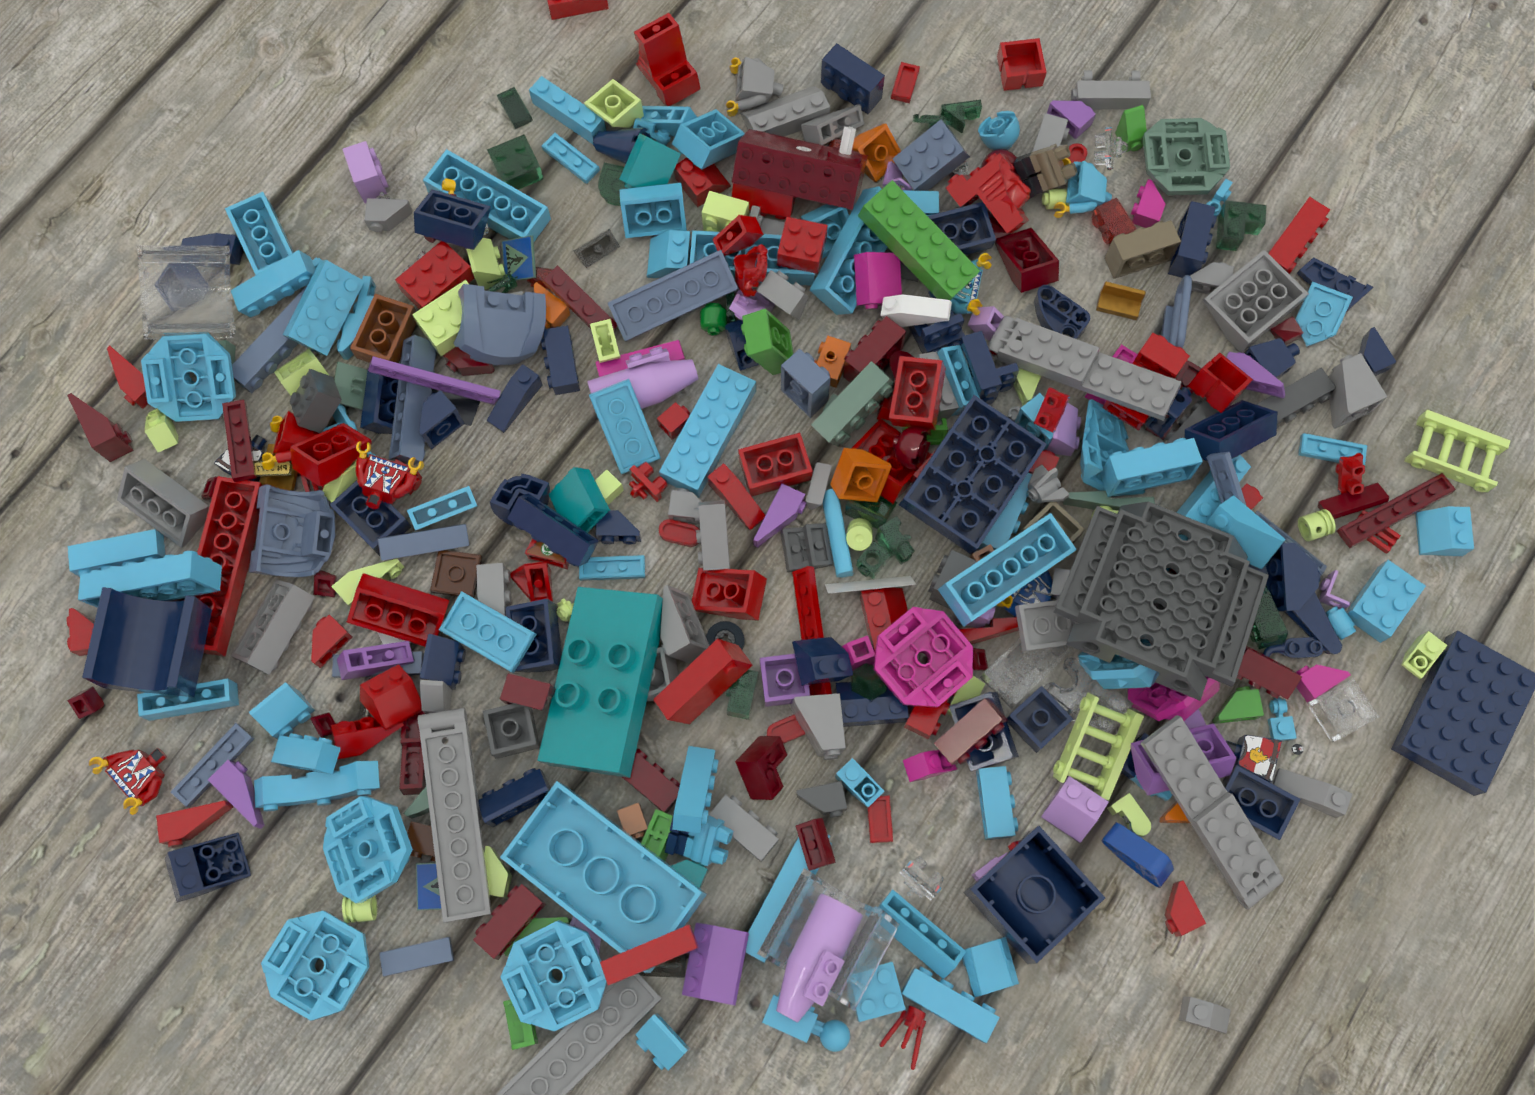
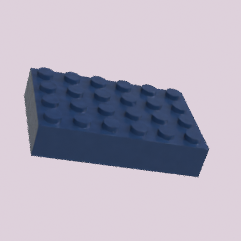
(972, 475)
(1466, 713)

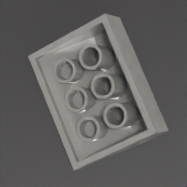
(1254, 300)

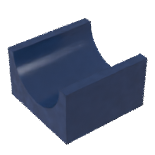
(147, 644)
(1034, 896)

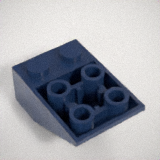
(206, 866)

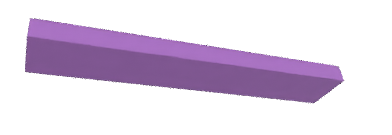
(433, 380)

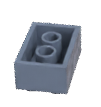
(931, 157)
(805, 382)

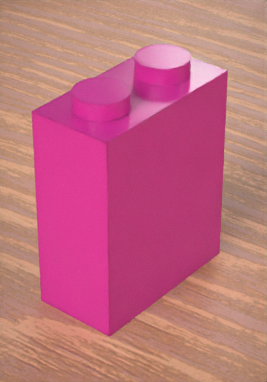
(876, 277)

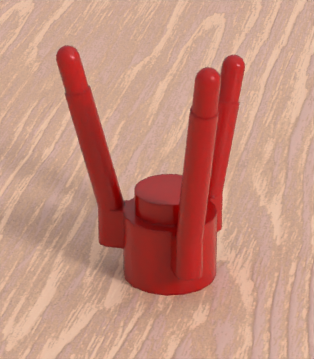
(913, 1019)

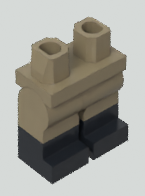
(1045, 168)

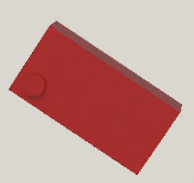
(702, 682)

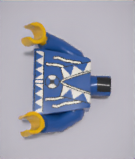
(1034, 592)

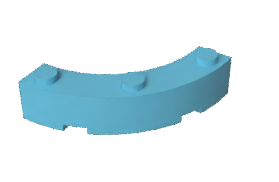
(316, 787)

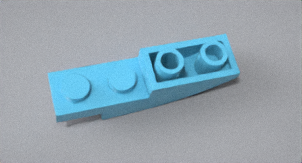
(353, 320)

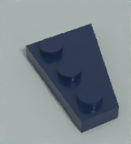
(1326, 275)

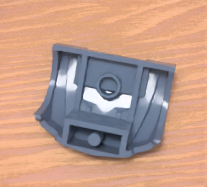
(499, 325)
(292, 533)

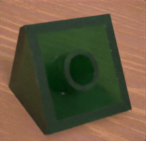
(875, 512)

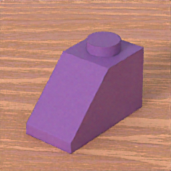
(1078, 114)

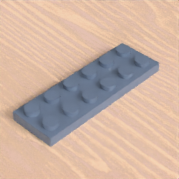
(673, 295)

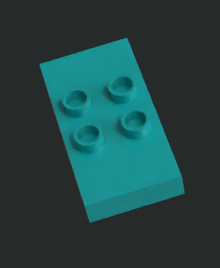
(603, 682)

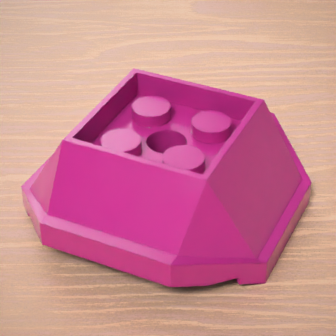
(947, 655)
(1166, 703)

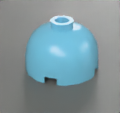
(1000, 131)

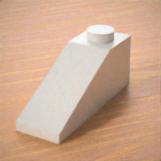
(915, 310)

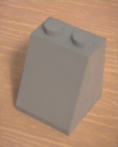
(1355, 392)
(822, 723)

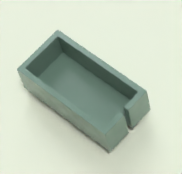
(854, 405)

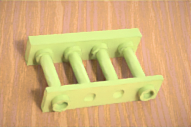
(1465, 433)
(1117, 756)

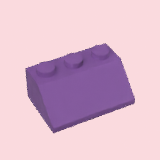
(716, 965)

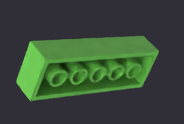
(918, 242)

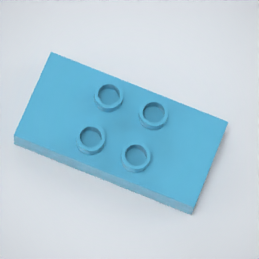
(601, 872)

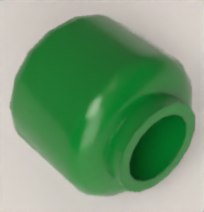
(713, 318)

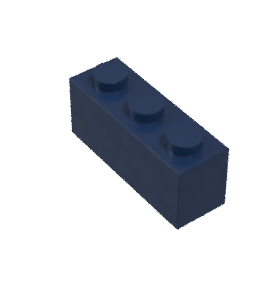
(560, 360)

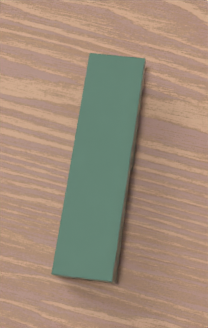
(1092, 499)

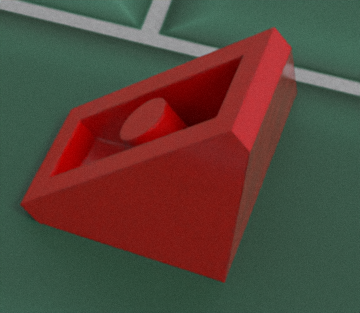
(534, 580)

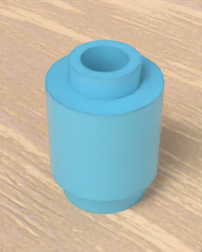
(1341, 622)

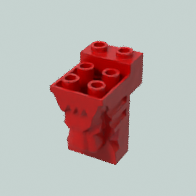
(665, 61)
(997, 188)
(1156, 356)

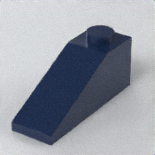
(218, 239)
(514, 398)

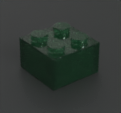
(515, 162)

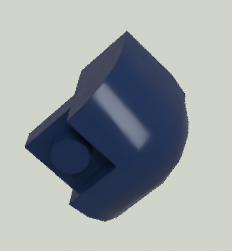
(511, 489)

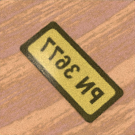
(280, 469)

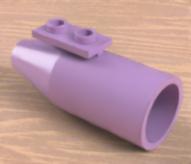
(651, 376)
(817, 956)

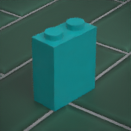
(649, 164)
(579, 499)

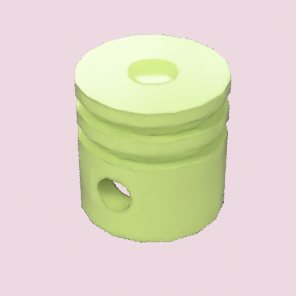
(1318, 525)
(859, 534)
(359, 911)

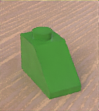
(1132, 127)
(1240, 706)

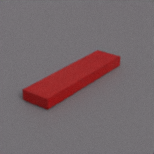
(649, 955)

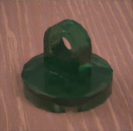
(931, 120)

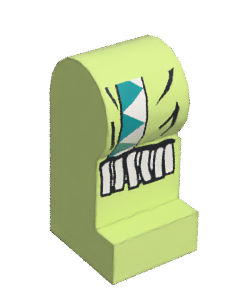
(1131, 814)

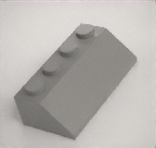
(787, 113)
(161, 502)
(273, 626)

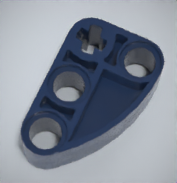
(1056, 320)

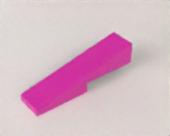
(608, 367)

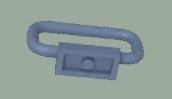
(1176, 317)

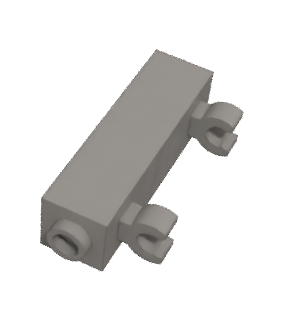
(1112, 93)

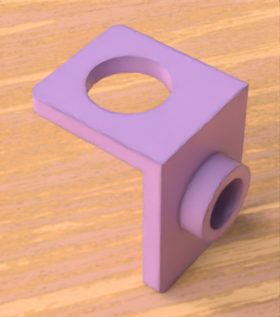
(894, 173)
(1326, 597)

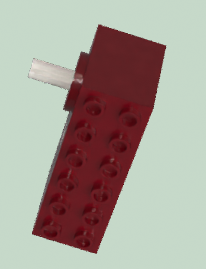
(801, 167)

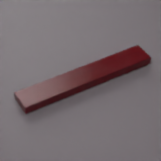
(1395, 510)

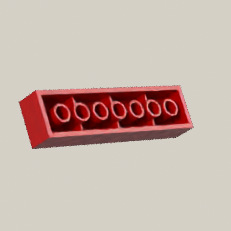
(228, 541)

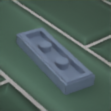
(416, 956)

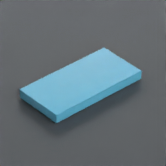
(624, 425)
(487, 632)

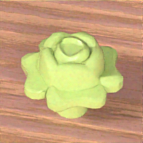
(564, 610)

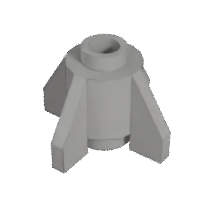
(1045, 486)

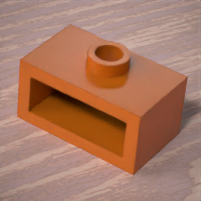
(832, 357)

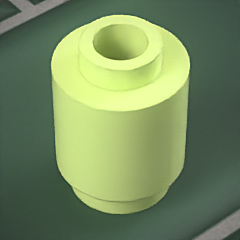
(1053, 196)

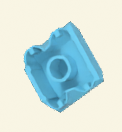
(990, 967)

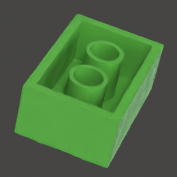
(766, 340)

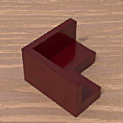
(526, 692)
(759, 766)

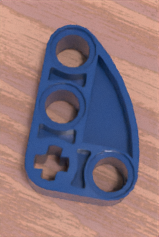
(1139, 854)

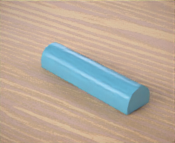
(837, 534)

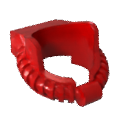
(745, 271)

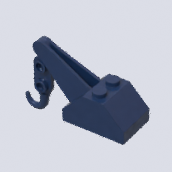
(1293, 586)

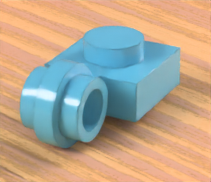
(662, 135)
(1221, 195)
(1280, 727)

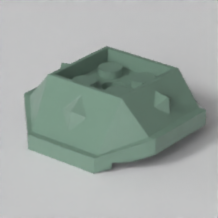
(1194, 140)

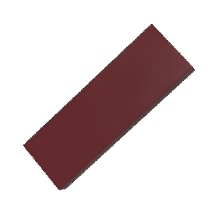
(1348, 504)

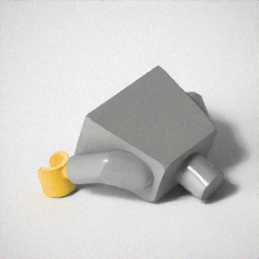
(754, 84)

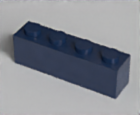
(552, 530)

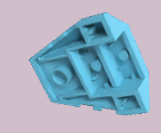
(1102, 437)

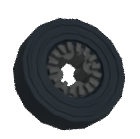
(726, 628)

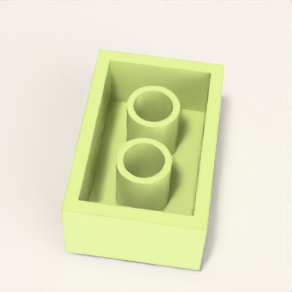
(441, 320)

